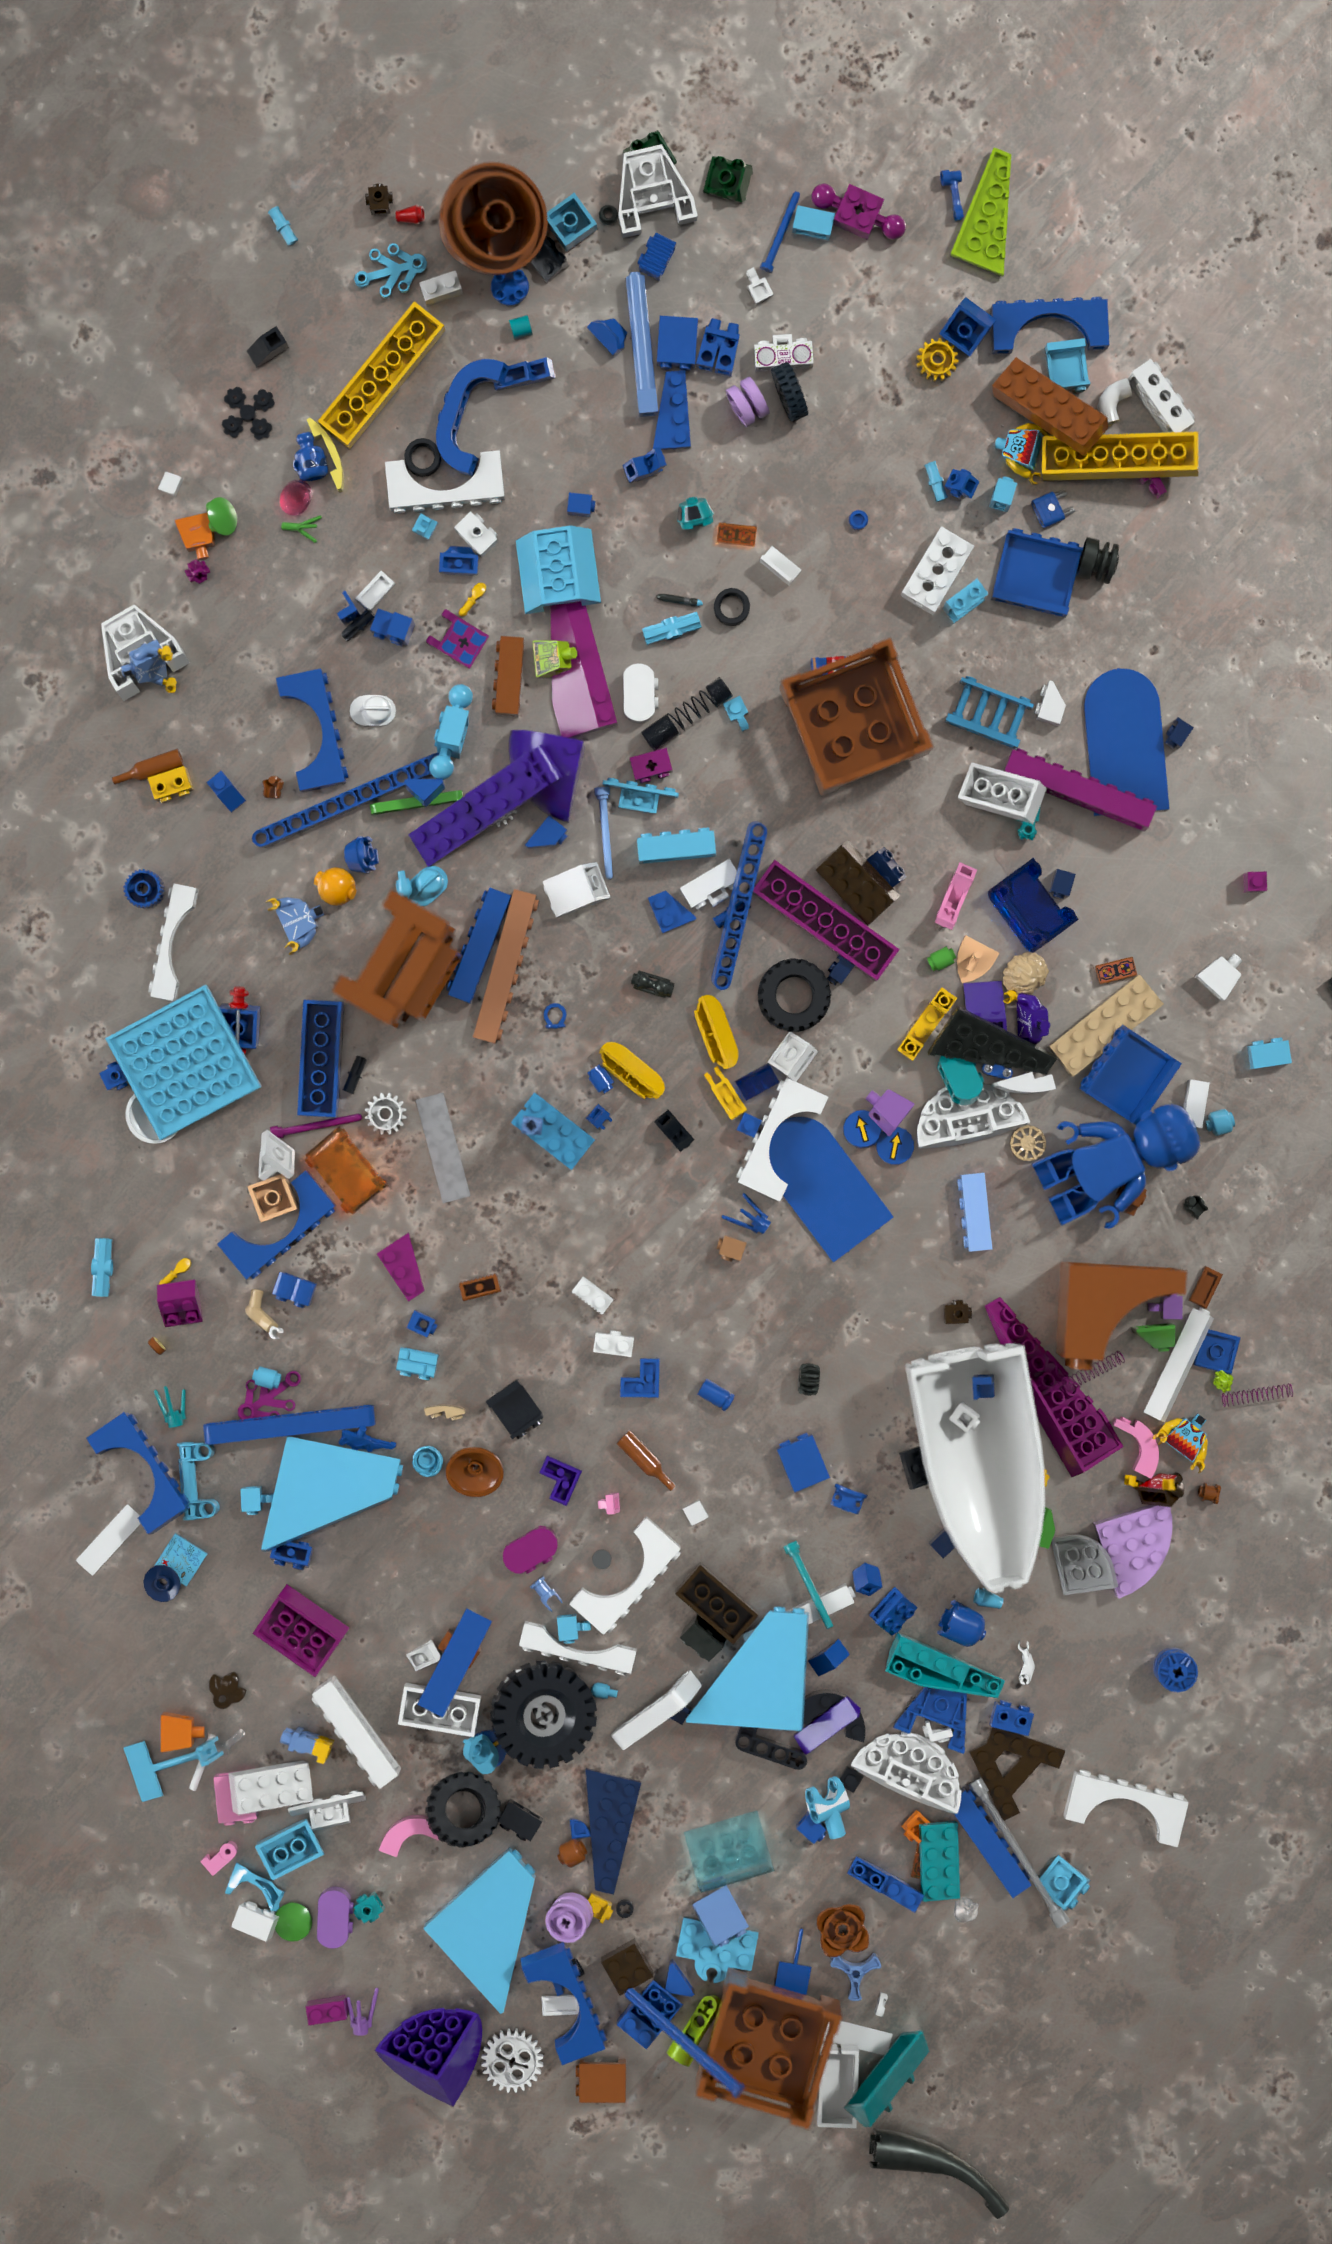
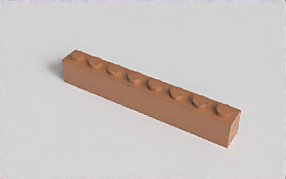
(505, 965)

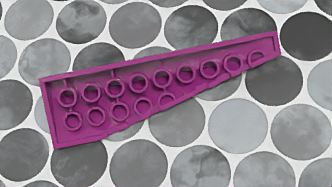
(580, 693)
(1070, 1420)

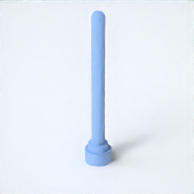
(602, 795)

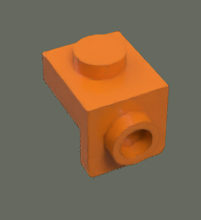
(911, 1826)

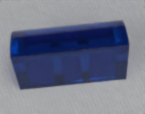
(757, 1081)

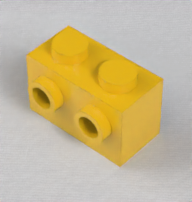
(170, 784)

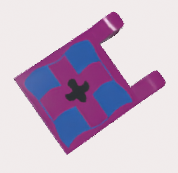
(461, 641)

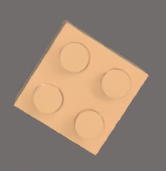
(273, 1197)

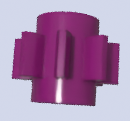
(197, 571)

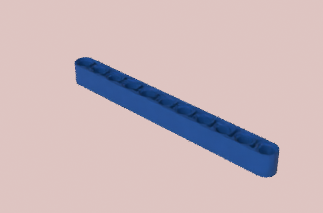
(339, 800)

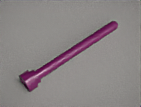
(281, 1132)

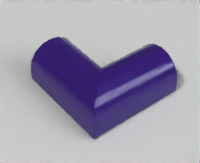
(566, 1478)

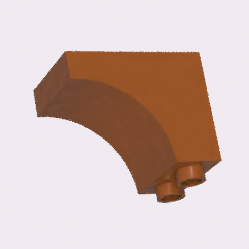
(1097, 1298)

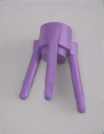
(359, 2023)

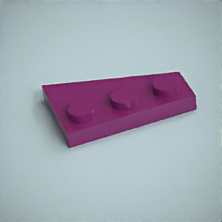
(403, 1267)

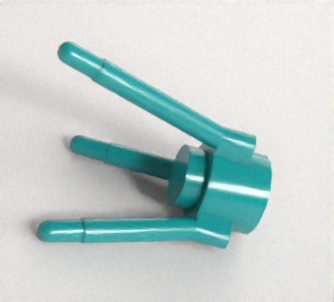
(173, 1417)

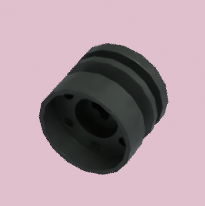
(1098, 560)

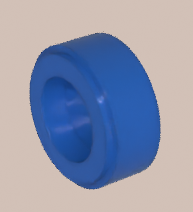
(858, 520)

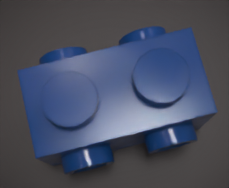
(291, 1553)

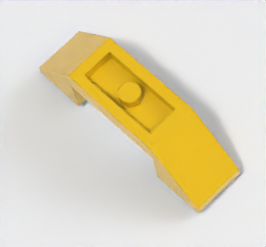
(926, 1023)

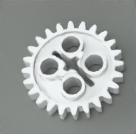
(505, 2076)

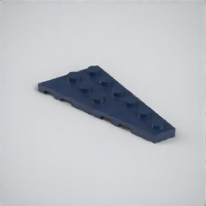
(611, 1812)

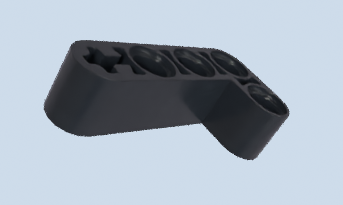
(772, 1747)

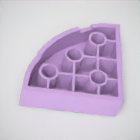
(1136, 1544)

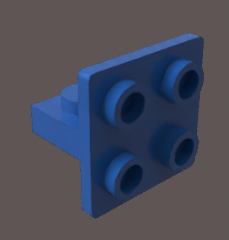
(893, 1611)

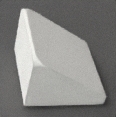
(170, 484)
(695, 1512)

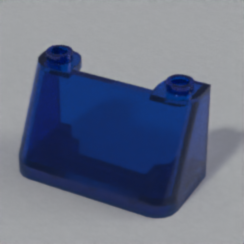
(1030, 907)

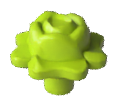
(1223, 1381)

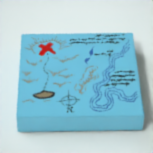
(182, 1557)

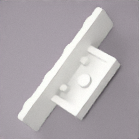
(328, 1812)

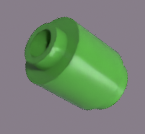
(941, 958)

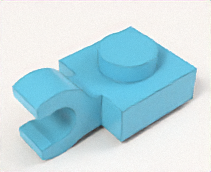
(736, 711)

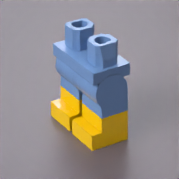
(307, 1742)

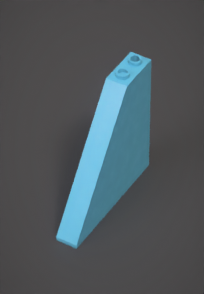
(324, 1486)
(764, 1678)
(485, 1925)

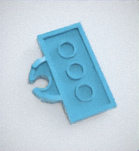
(697, 1945)

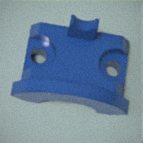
(848, 1499)

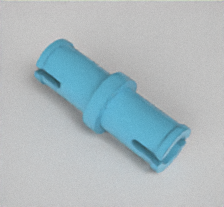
(283, 226)
(936, 481)

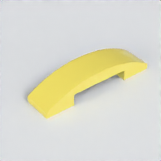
(337, 474)

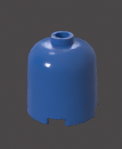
(962, 1625)

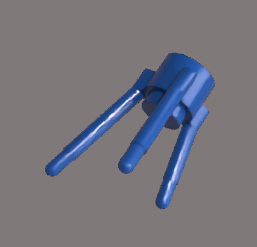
(759, 1223)

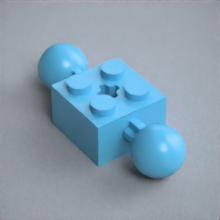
(451, 732)

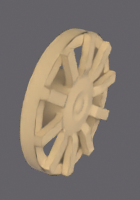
(1028, 1143)

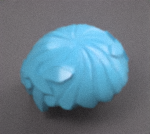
(427, 1461)

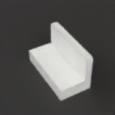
(780, 565)

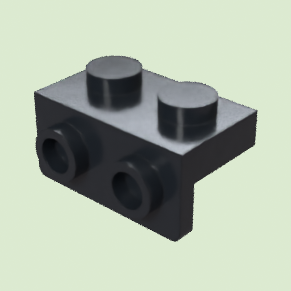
(549, 260)
(914, 1467)

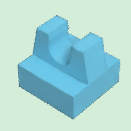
(425, 526)

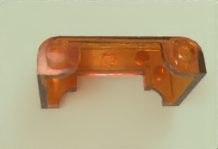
(346, 1170)

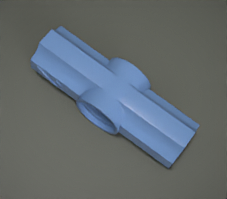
(532, 1125)

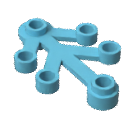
(393, 270)

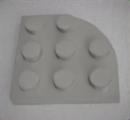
(1083, 1565)

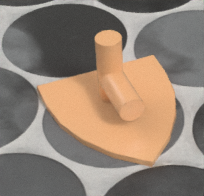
(974, 959)

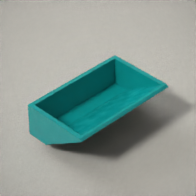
(888, 2078)

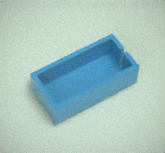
(559, 1134)

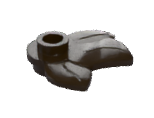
(226, 1687)

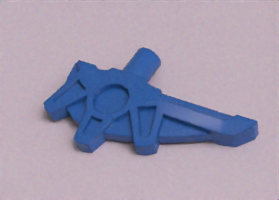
(360, 1440)

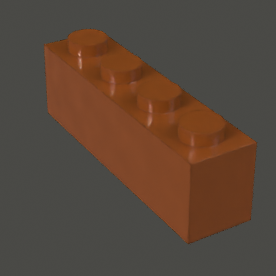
(509, 676)

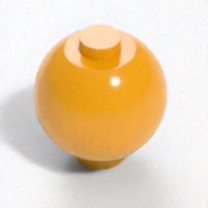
(335, 886)

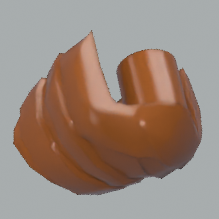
(272, 787)

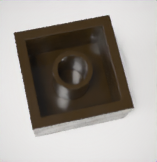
(627, 1966)

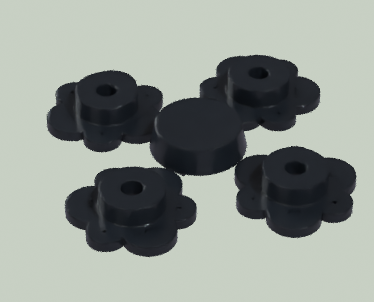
(248, 413)

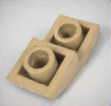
(451, 1411)

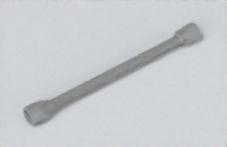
(1057, 1914)

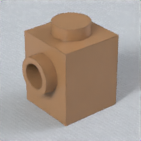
(731, 1248)

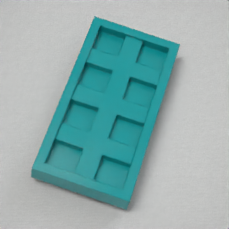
(939, 1861)

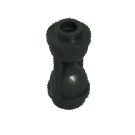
(662, 987)

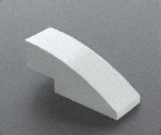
(1026, 1084)

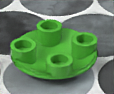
(221, 516)
(293, 1921)

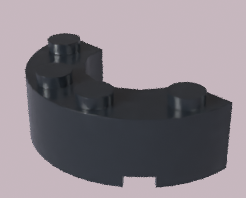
(824, 1699)

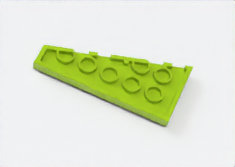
(985, 225)

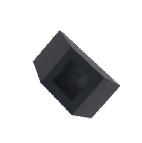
(267, 347)

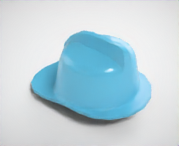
(428, 885)
(481, 1753)

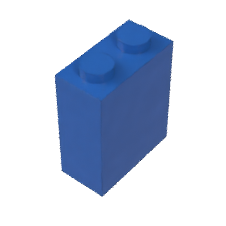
(677, 342)
(802, 1462)

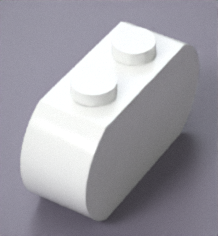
(639, 693)

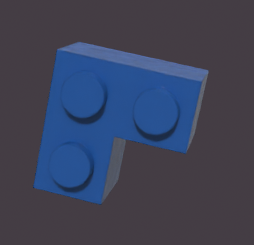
(393, 627)

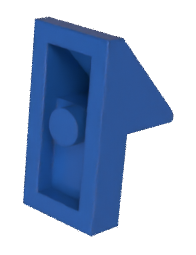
(226, 791)

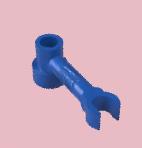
(952, 178)

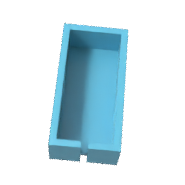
(676, 846)

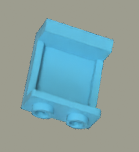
(1068, 364)
(965, 601)

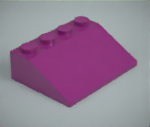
(300, 1630)

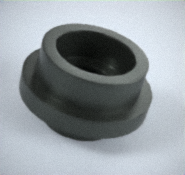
(605, 209)

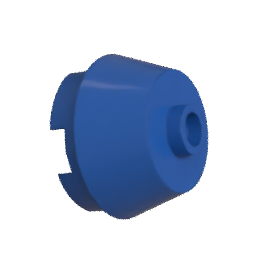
(361, 855)

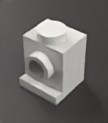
(958, 1417)

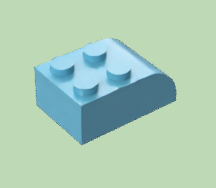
(289, 1849)

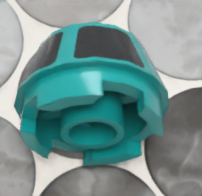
(694, 512)

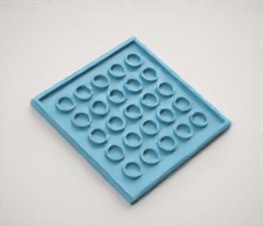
(183, 1062)

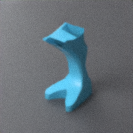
(269, 1889)

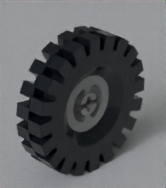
(557, 1735)

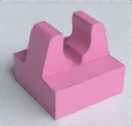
(611, 1503)

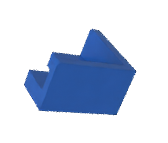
(644, 1386)

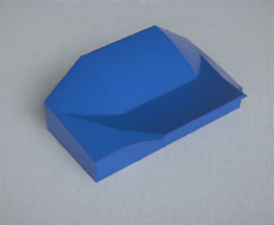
(609, 333)
(459, 561)

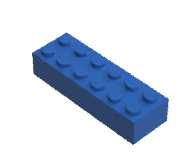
(320, 1058)

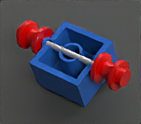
(242, 1018)

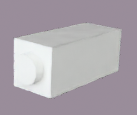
(1196, 1100)

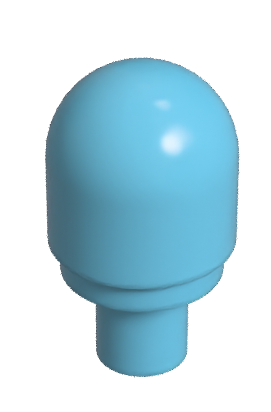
(403, 885)
(603, 1690)

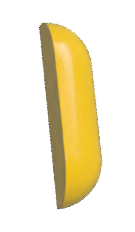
(716, 1032)
(631, 1071)

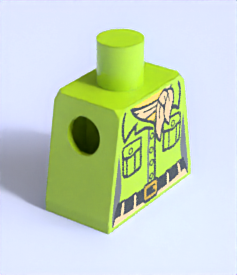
(552, 657)

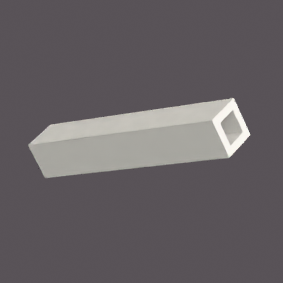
(1179, 1364)
(832, 1600)

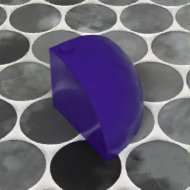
(568, 758)
(435, 2051)

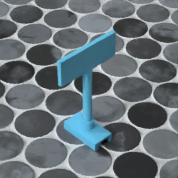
(145, 1771)

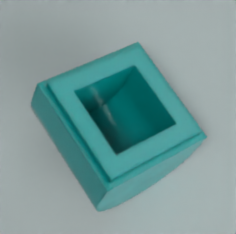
(520, 327)

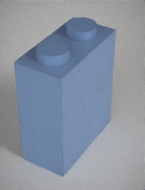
(720, 1916)

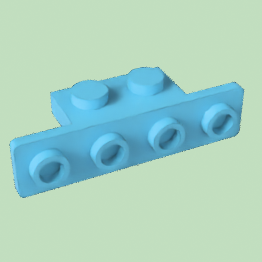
(639, 798)

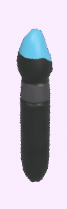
(679, 600)

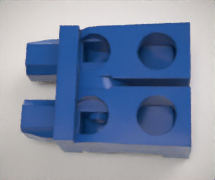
(718, 341)

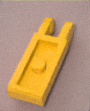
(726, 1095)

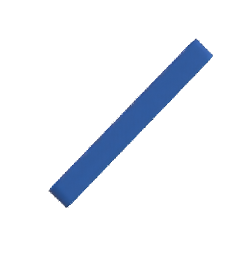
(740, 915)
(289, 1424)

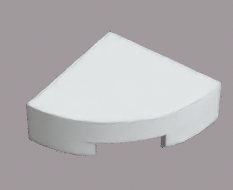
(879, 2008)

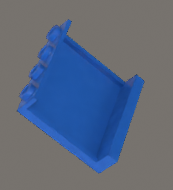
(1036, 572)
(1130, 1075)

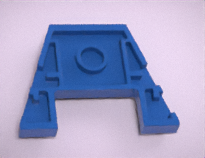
(941, 1707)

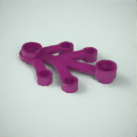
(266, 1398)

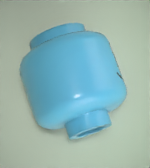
(1220, 1122)

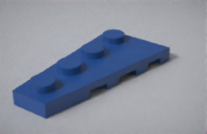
(673, 416)

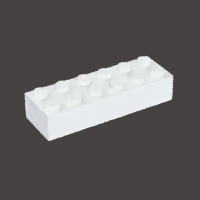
(356, 1732)

